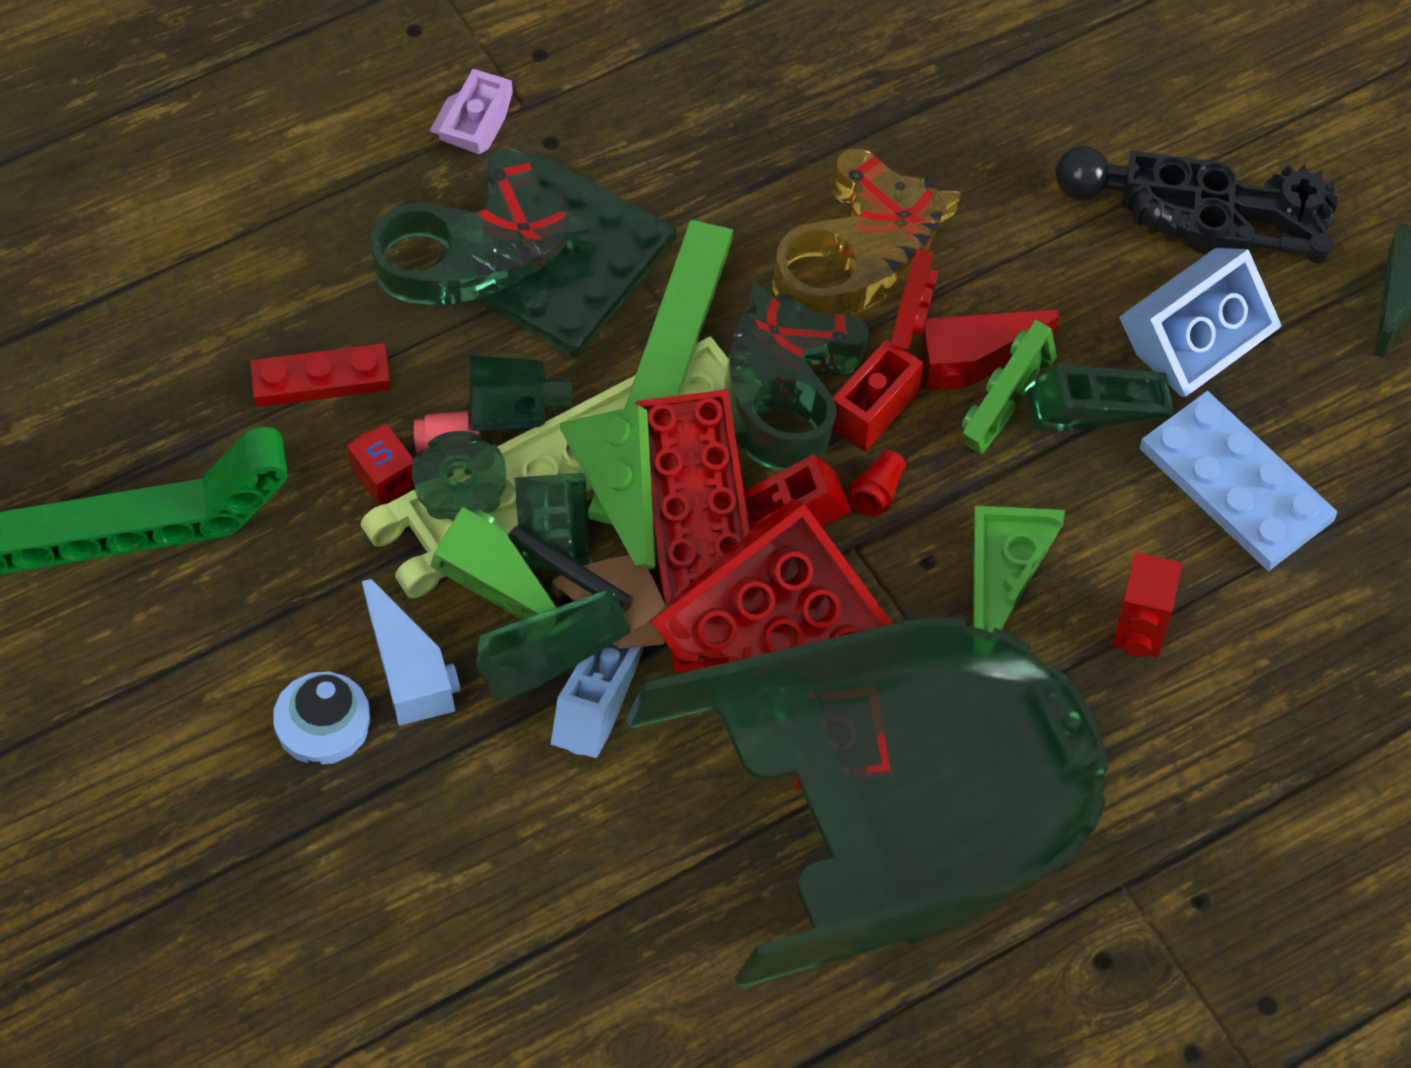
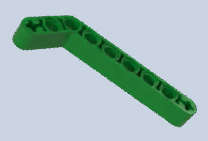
(150, 515)

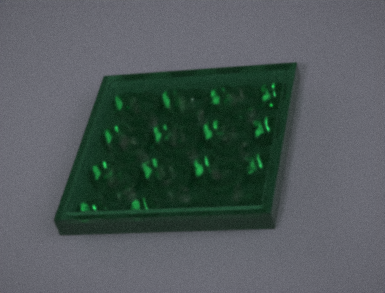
(587, 283)

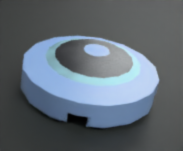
(321, 717)

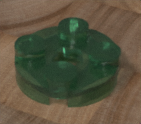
(453, 451)

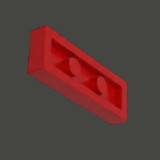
(915, 299)
(320, 375)

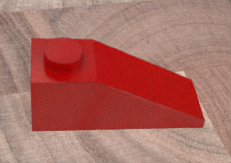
(972, 347)
(806, 481)

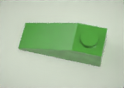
(489, 564)

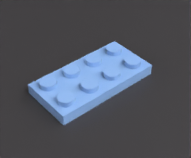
(1238, 480)

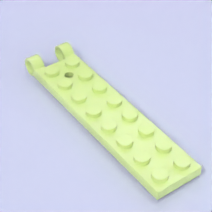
(530, 454)

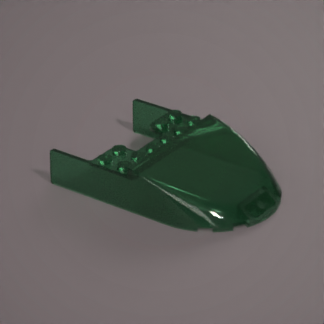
(983, 787)

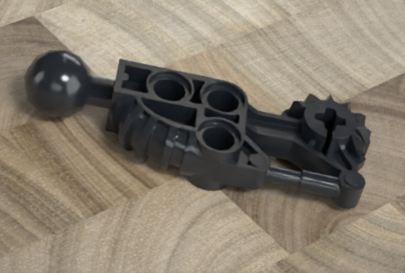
(1208, 195)

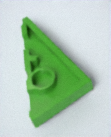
(617, 465)
(1005, 557)

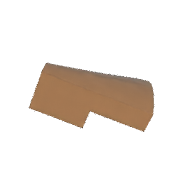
(633, 581)

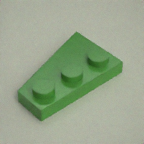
(1029, 352)

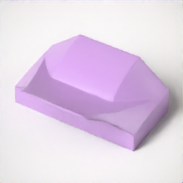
(474, 113)

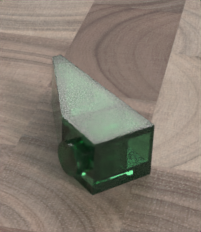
(1396, 294)
(1097, 397)
(549, 643)

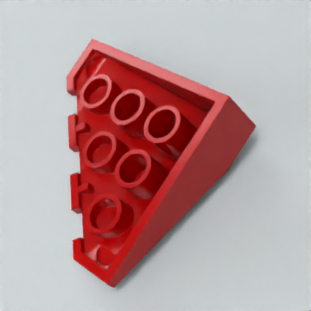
(770, 594)

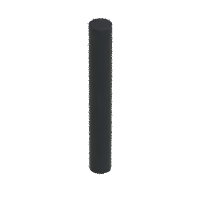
(564, 565)

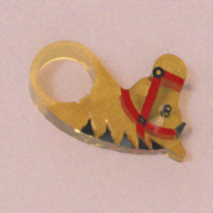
(876, 244)

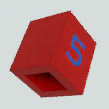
(381, 464)

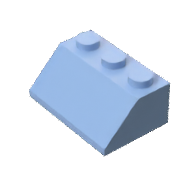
(1202, 319)

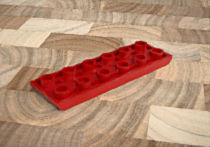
(694, 491)

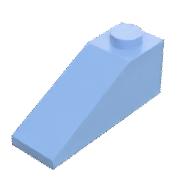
(411, 661)
(593, 700)

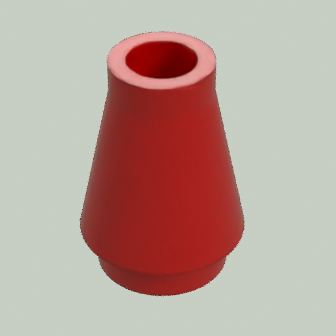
(876, 487)

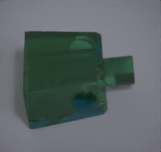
(512, 393)

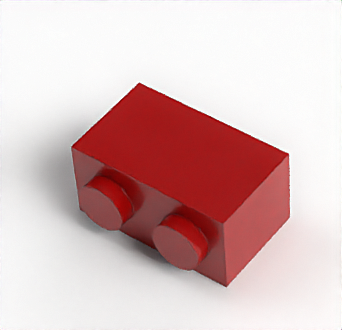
(876, 395)
(1147, 605)

